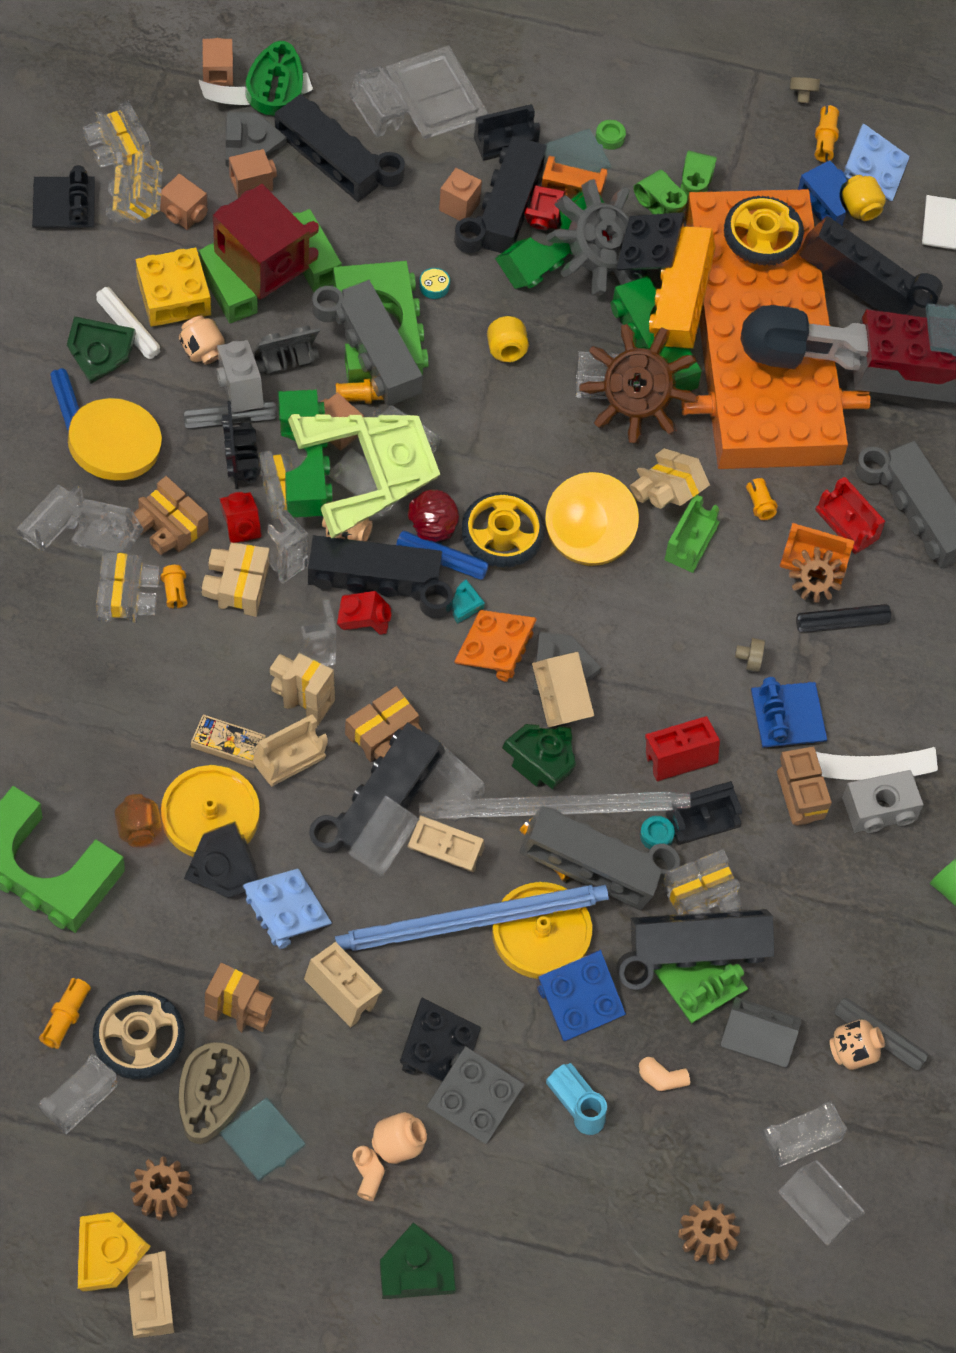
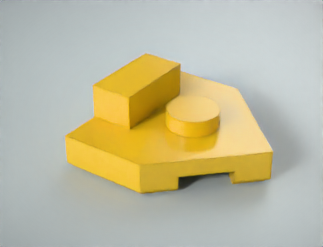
(107, 1251)

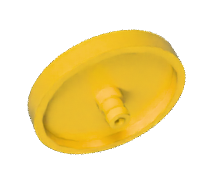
(114, 439)
(592, 519)
(206, 800)
(542, 941)

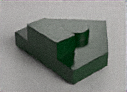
(99, 346)
(542, 754)
(416, 1267)

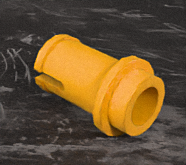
(764, 505)
(174, 577)

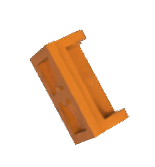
(570, 178)
(807, 539)

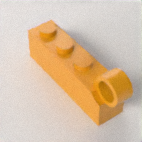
(684, 287)

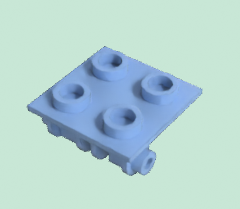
(877, 158)
(285, 906)

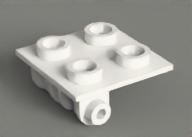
(939, 222)

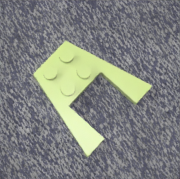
(395, 454)

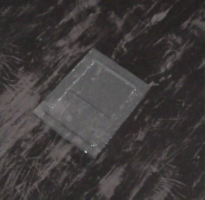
(436, 92)

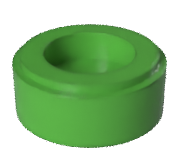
(610, 134)

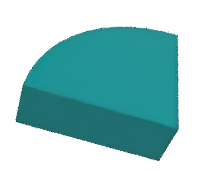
(466, 602)

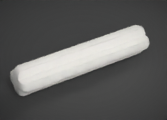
(123, 317)

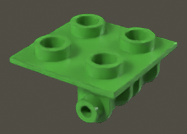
(702, 987)

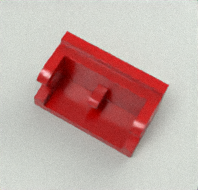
(850, 515)
(682, 748)

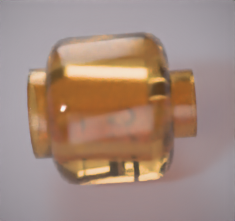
(138, 820)

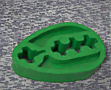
(262, 73)

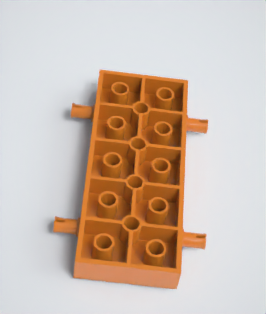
(758, 410)

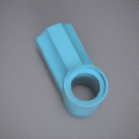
(577, 1097)

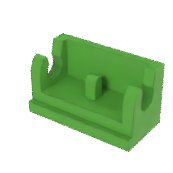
(692, 535)

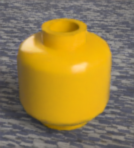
(863, 197)
(507, 339)

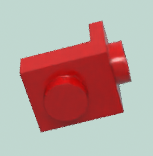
(542, 210)
(241, 516)
(364, 611)

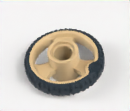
(144, 1064)

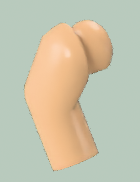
(660, 1078)
(371, 1171)

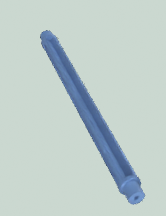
(472, 917)

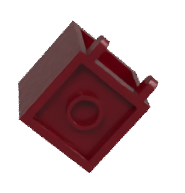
(263, 241)

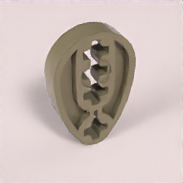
(195, 1079)

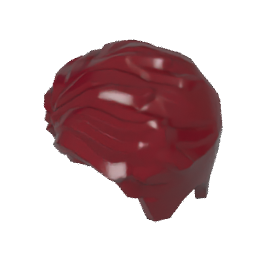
(434, 515)

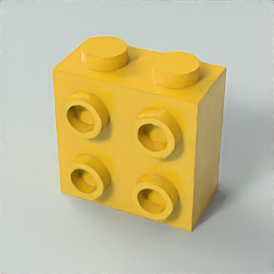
(173, 286)

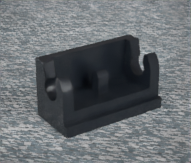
(497, 129)
(711, 813)

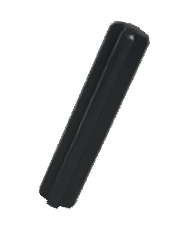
(843, 618)

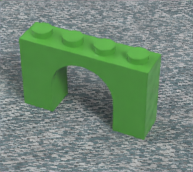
(394, 288)
(234, 295)
(64, 898)

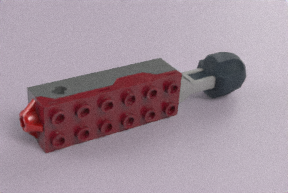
(883, 350)

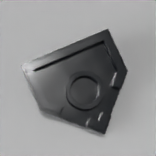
(223, 861)

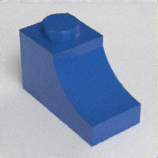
(825, 191)

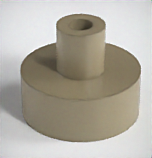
(804, 87)
(752, 654)

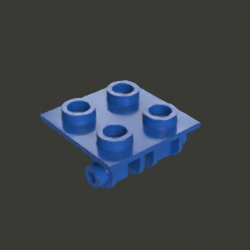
(788, 713)
(581, 995)

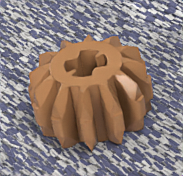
(814, 564)
(153, 1198)
(720, 1240)

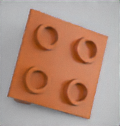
(496, 642)

